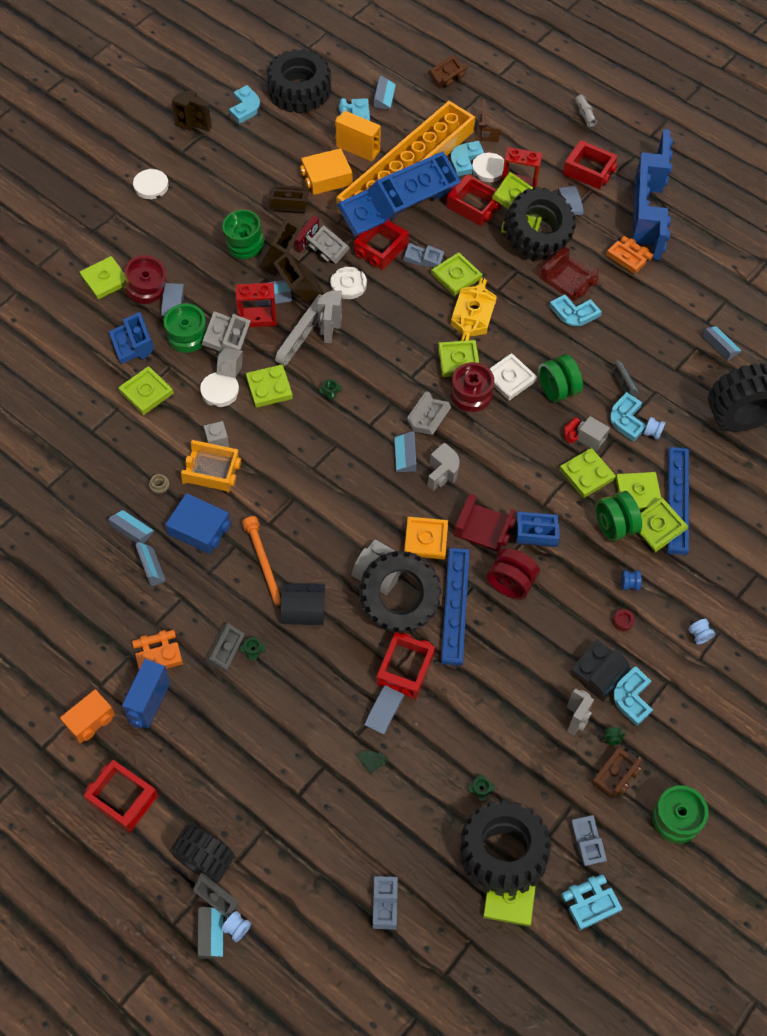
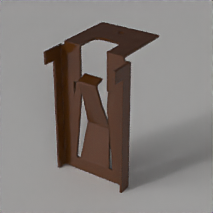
(494, 132)

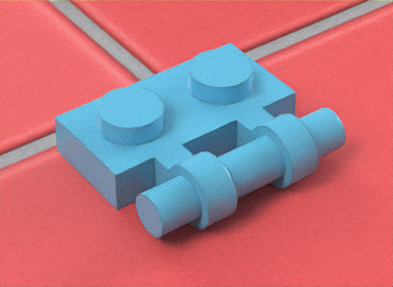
(357, 107)
(595, 908)

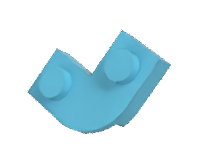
(248, 104)
(462, 155)
(575, 315)
(623, 418)
(627, 696)

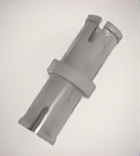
(586, 110)

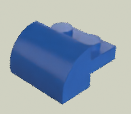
(132, 339)
(537, 529)

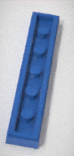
(679, 495)
(455, 607)

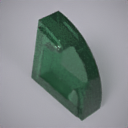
(372, 760)

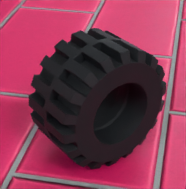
(202, 853)

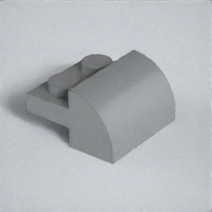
(330, 313)
(225, 332)
(367, 556)

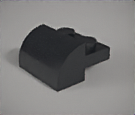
(302, 604)
(601, 669)

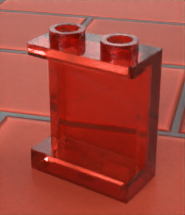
(568, 275)

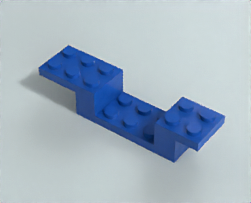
(651, 176)
(397, 192)

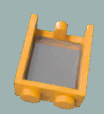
(211, 466)

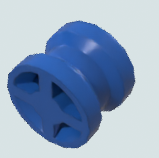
(631, 580)

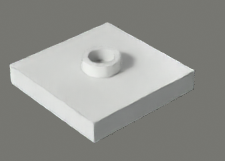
(512, 376)

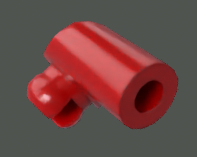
(569, 430)

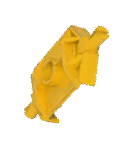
(473, 321)

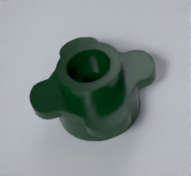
(330, 384)
(252, 642)
(613, 736)
(485, 783)

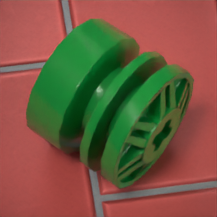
(243, 234)

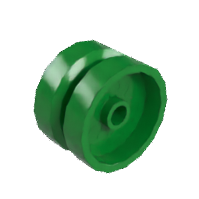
(185, 327)
(560, 378)
(618, 516)
(680, 814)

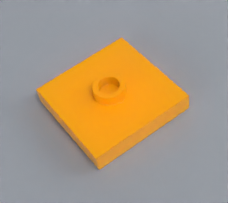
(426, 537)

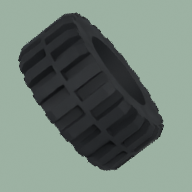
(295, 66)
(553, 209)
(740, 398)
(428, 598)
(497, 874)

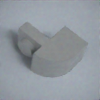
(446, 464)

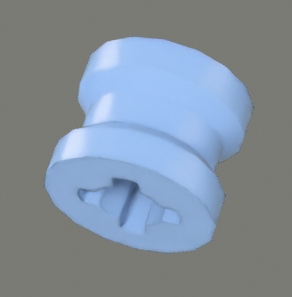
(654, 428)
(701, 631)
(236, 926)

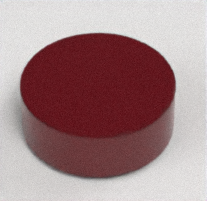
(623, 620)

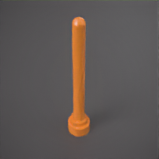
(251, 526)

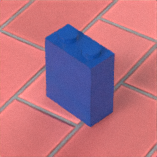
(198, 523)
(146, 694)

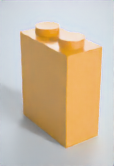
(357, 135)
(326, 171)

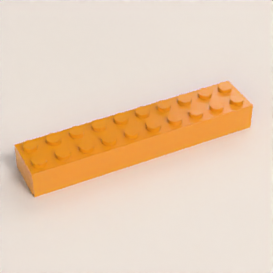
(439, 133)

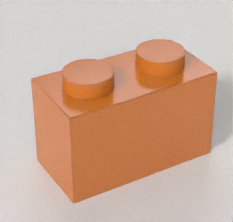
(88, 716)

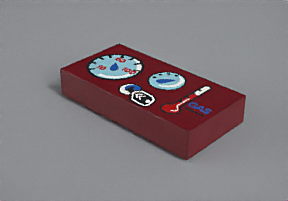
(310, 229)

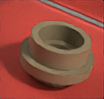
(159, 479)

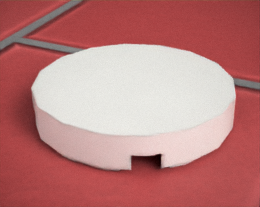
(488, 167)
(150, 183)
(349, 281)
(219, 389)

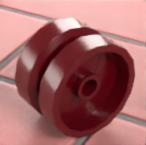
(144, 279)
(472, 387)
(512, 573)

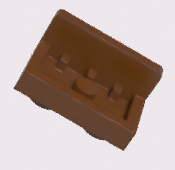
(447, 71)
(617, 772)

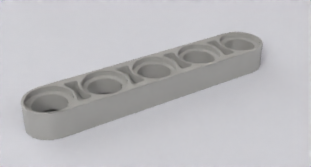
(298, 334)

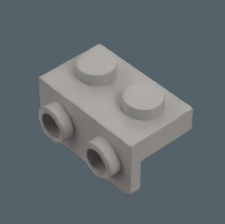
(329, 244)
(428, 414)
(580, 703)

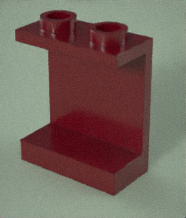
(484, 525)

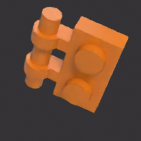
(629, 254)
(166, 655)

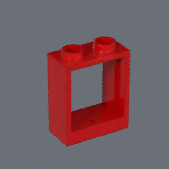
(526, 158)
(588, 175)
(478, 188)
(389, 230)
(262, 291)
(399, 683)
(137, 809)

